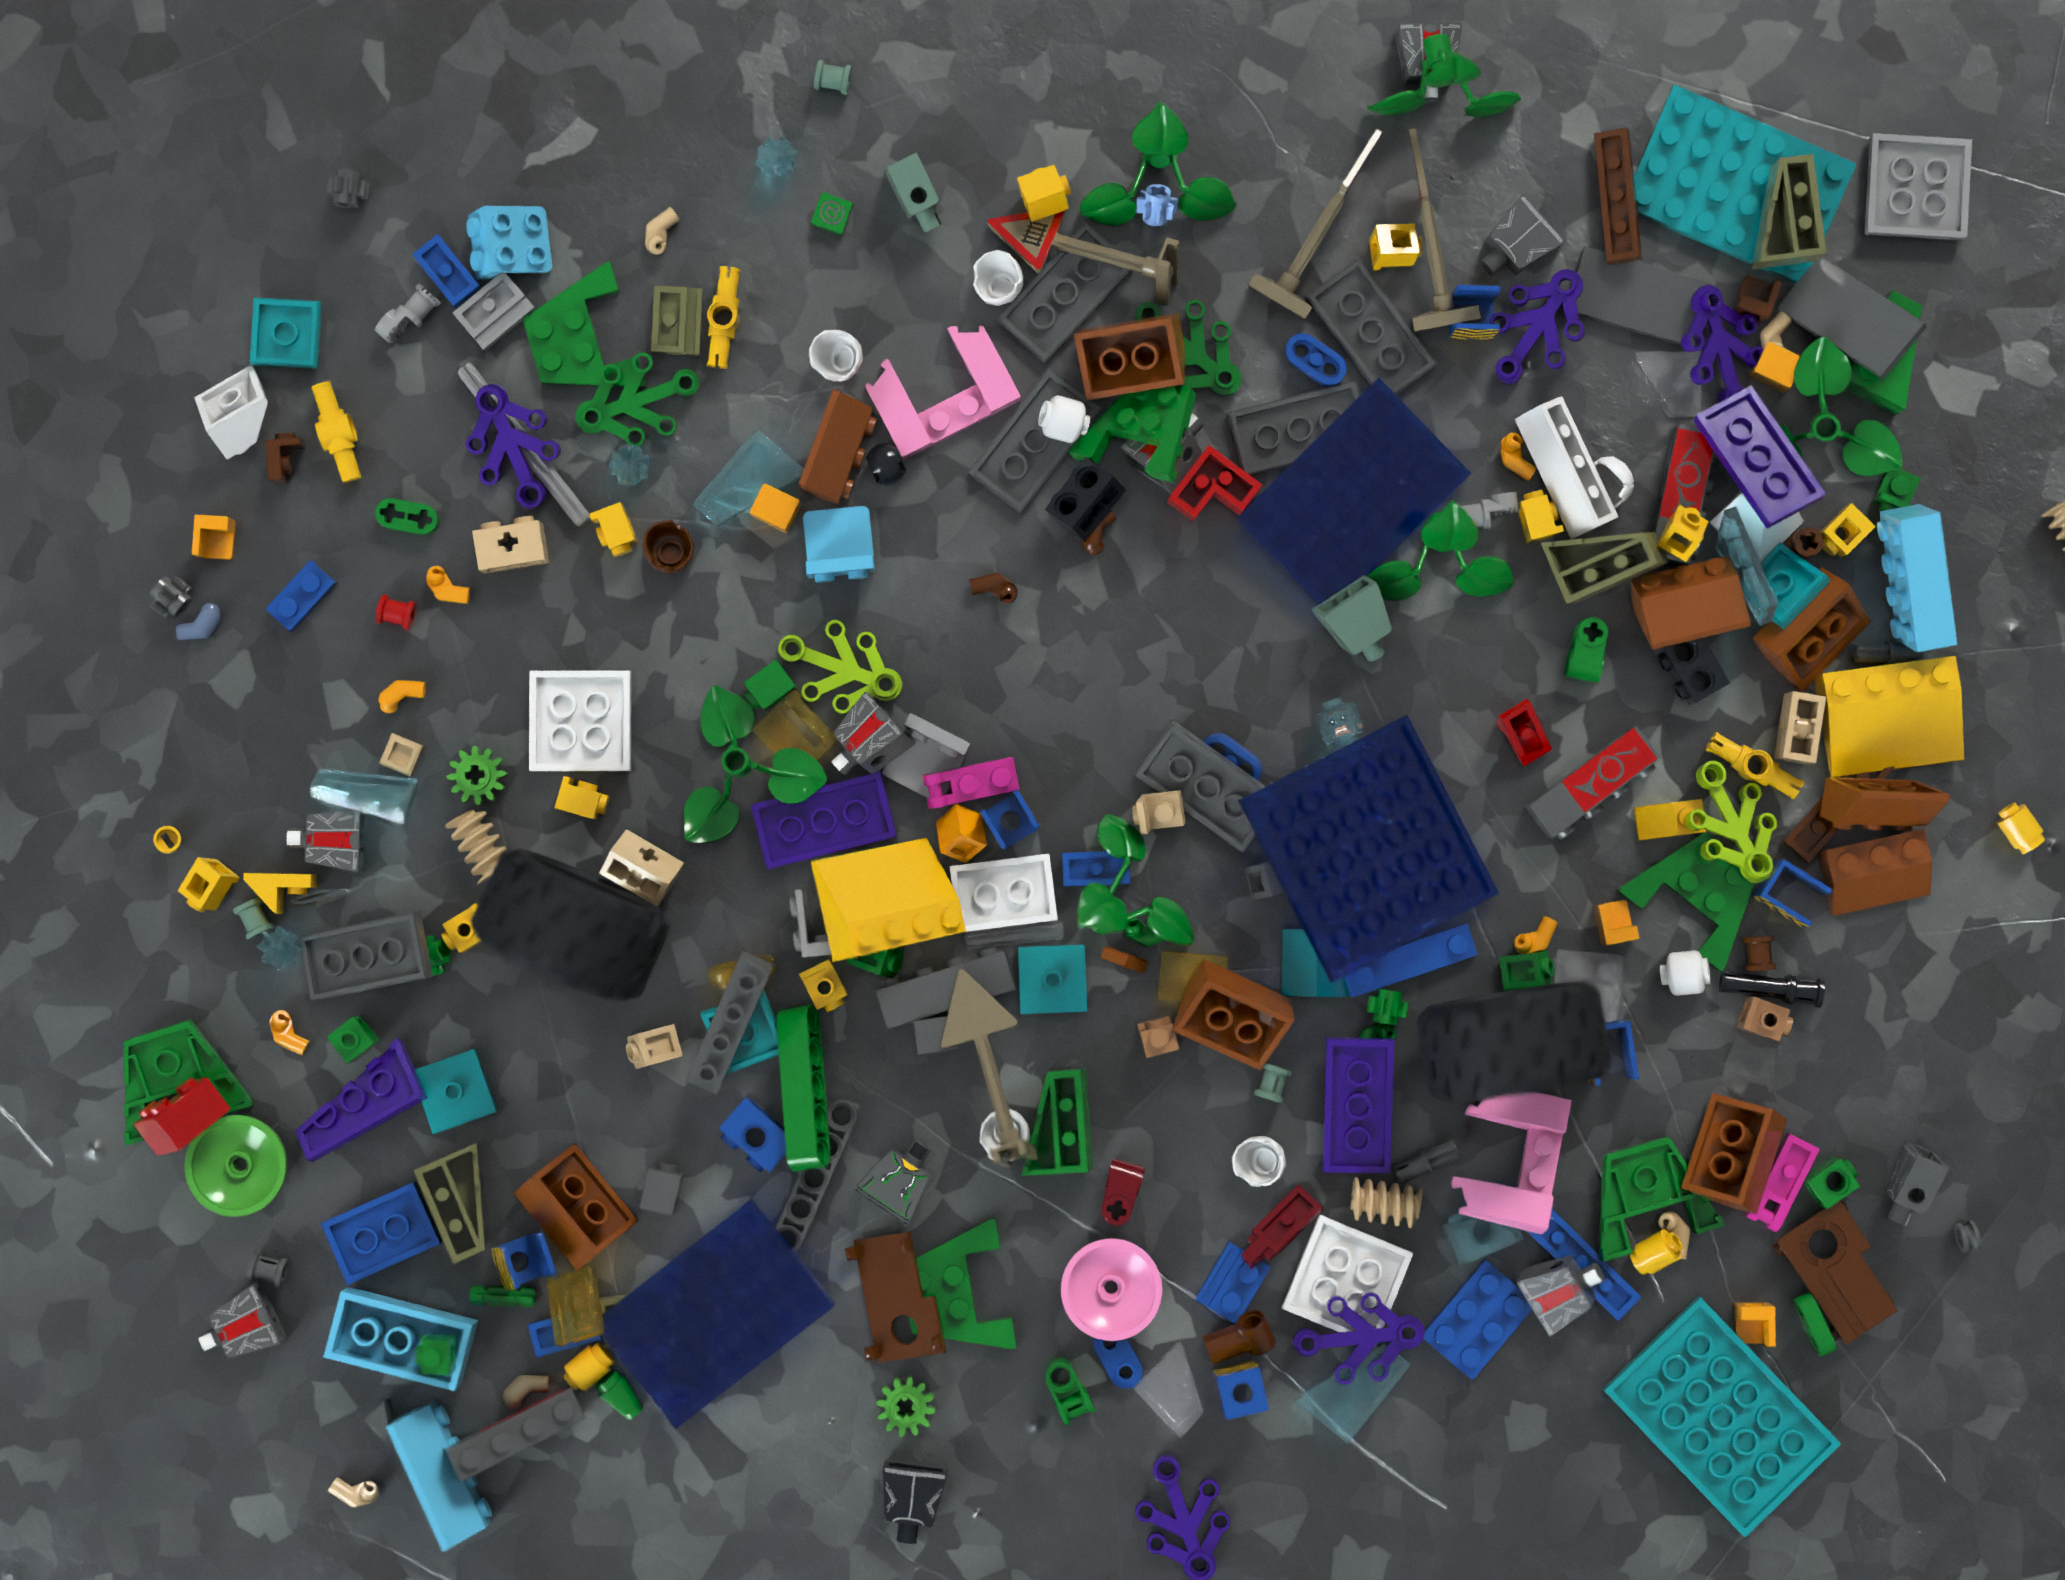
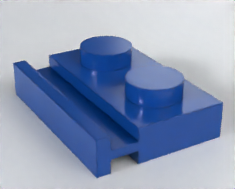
(1231, 1283)

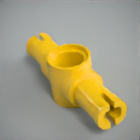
(723, 334)
(336, 431)
(1770, 771)

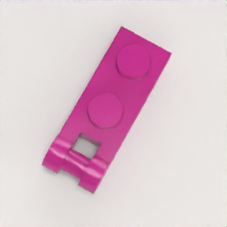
(972, 782)
(1785, 1180)

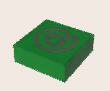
(832, 213)

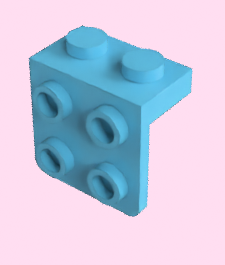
(508, 241)
(838, 543)

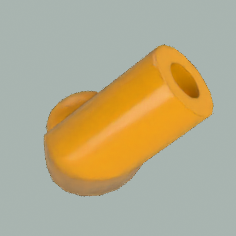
(1512, 456)
(444, 589)
(397, 691)
(1537, 940)
(284, 1033)

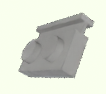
(494, 311)

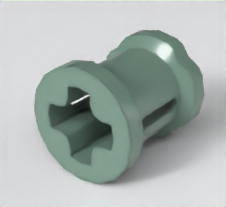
(832, 77)
(253, 918)
(1273, 1083)

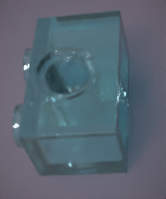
(1467, 1247)

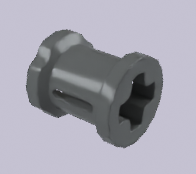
(267, 1269)

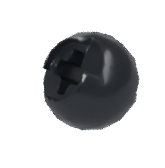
(886, 464)

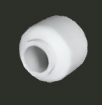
(1063, 419)
(1685, 973)

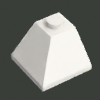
(234, 411)
(1762, 539)

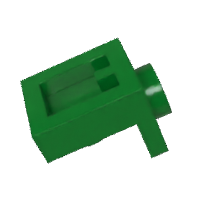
(1895, 490)
(882, 963)
(1526, 970)

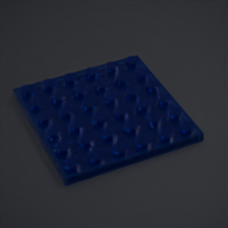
(1368, 848)

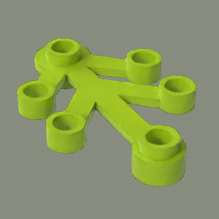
(845, 670)
(1735, 826)

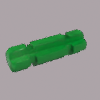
(499, 1297)

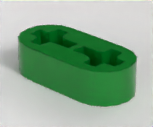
(407, 525)
(1814, 1324)

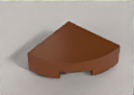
(1124, 959)

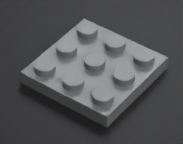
(1918, 186)

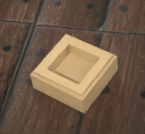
(401, 754)

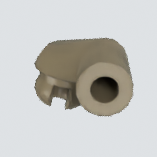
(521, 1386)

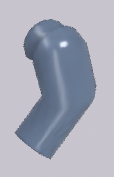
(203, 625)

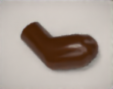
(1093, 543)
(997, 585)

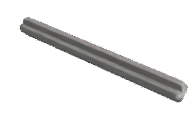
(541, 468)

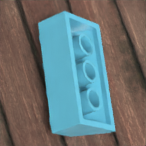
(448, 1503)

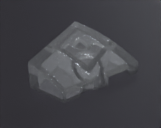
(1671, 381)
(1172, 1391)

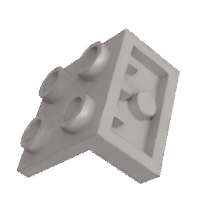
(933, 752)
(802, 938)

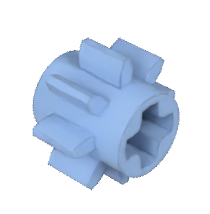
(1156, 205)

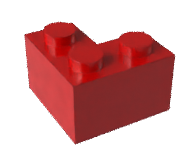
(1213, 477)
(176, 1122)

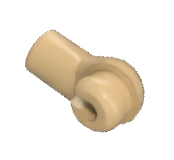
(657, 231)
(1774, 329)
(1673, 1223)
(354, 1495)

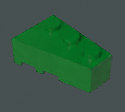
(1892, 391)
(1062, 1126)

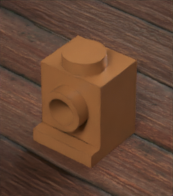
(1753, 1017)
(1157, 1036)

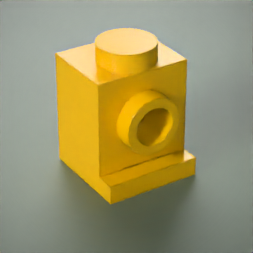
(1394, 245)
(1538, 517)
(1688, 524)
(1854, 524)
(614, 529)
(581, 799)
(207, 884)
(452, 934)
(824, 972)

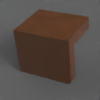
(1757, 298)

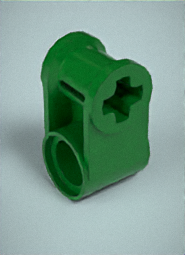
(1587, 657)
(1069, 1396)

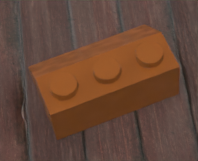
(1131, 356)
(837, 448)
(1689, 602)
(1815, 634)
(1880, 803)
(1877, 871)
(1233, 1014)
(1734, 1153)
(575, 1206)

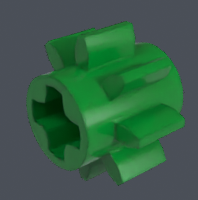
(438, 954)
(1387, 1007)

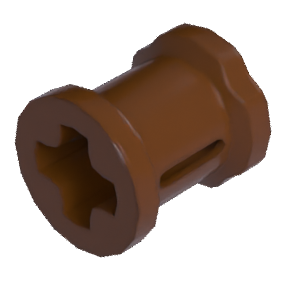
(1814, 542)
(1759, 953)

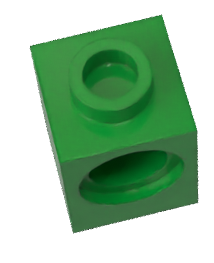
(768, 686)
(353, 1039)
(1816, 1181)

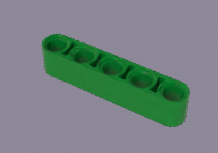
(803, 1088)

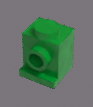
(436, 1354)

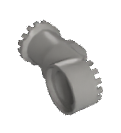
(414, 310)
(1492, 505)

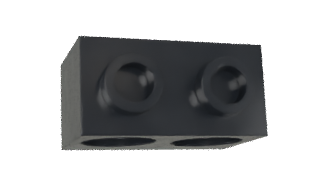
(1089, 502)
(1699, 660)

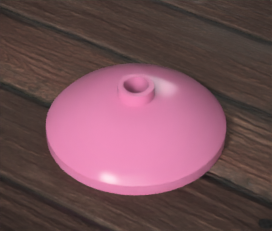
(1117, 1313)

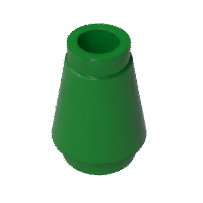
(618, 1393)

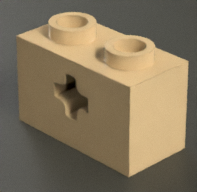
(495, 557)
(1800, 728)
(641, 867)

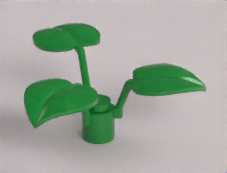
(1447, 69)
(1160, 139)
(1827, 371)
(1442, 532)
(792, 779)
(1107, 913)

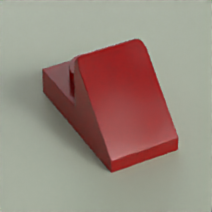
(1524, 732)

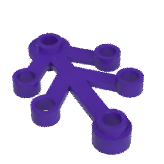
(1541, 321)
(1719, 341)
(509, 441)
(1365, 1337)
(1185, 1524)

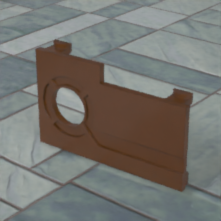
(1843, 1281)
(894, 1289)

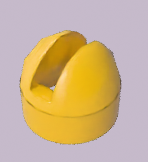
(173, 835)

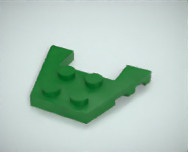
(565, 337)
(1144, 417)
(1709, 886)
(165, 1059)
(1642, 1181)
(946, 1275)

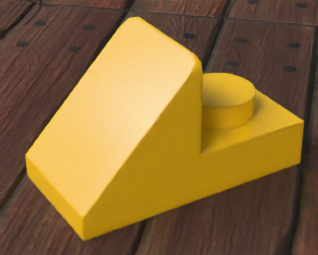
(1665, 819)
(271, 887)

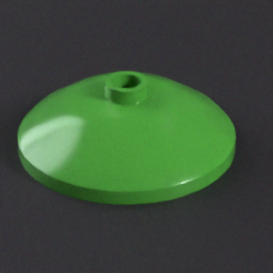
(213, 1168)

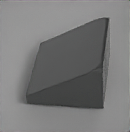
(380, 1418)

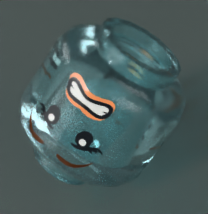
(1339, 723)

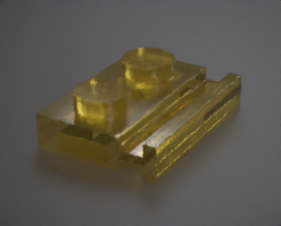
(1177, 970)
(575, 1306)

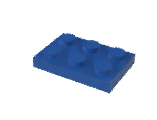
(381, 1233)
(1477, 1319)

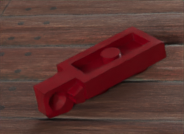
(1281, 1226)

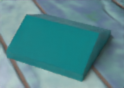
(1302, 970)

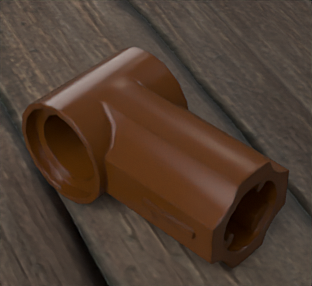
(1248, 1335)

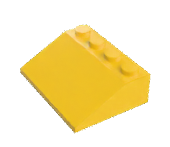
(1892, 716)
(885, 899)

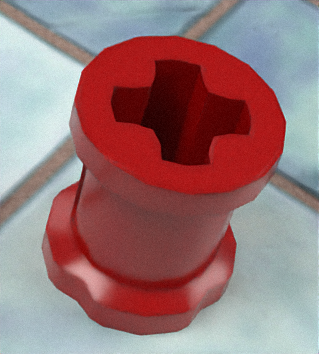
(396, 612)

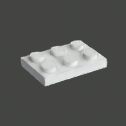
(1005, 892)

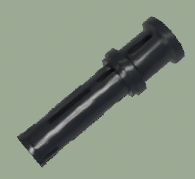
(1788, 988)

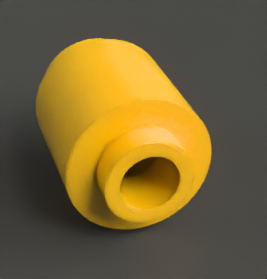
(2020, 827)
(1656, 1252)
(588, 1367)

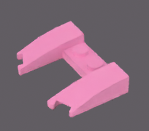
(990, 394)
(1531, 1202)

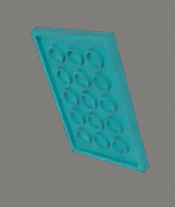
(1711, 174)
(1721, 1416)

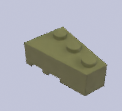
(1790, 216)
(1600, 563)
(455, 1201)

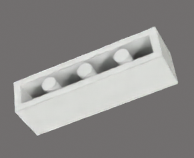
(1566, 467)

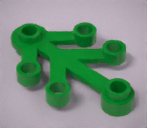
(1196, 354)
(631, 402)

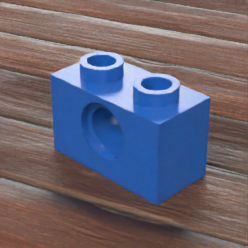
(749, 1116)

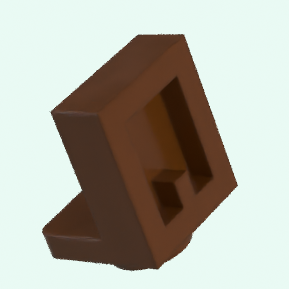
(278, 462)

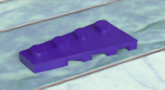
(371, 1099)

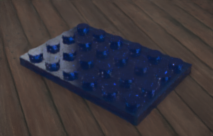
(1353, 494)
(714, 1313)

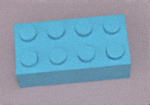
(1917, 577)
(385, 1333)

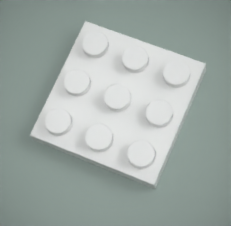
(579, 720)
(1346, 1265)

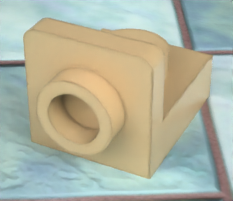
(1159, 811)
(653, 1046)

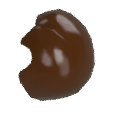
(668, 547)

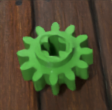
(486, 784)
(906, 1419)

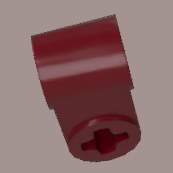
(1122, 1185)

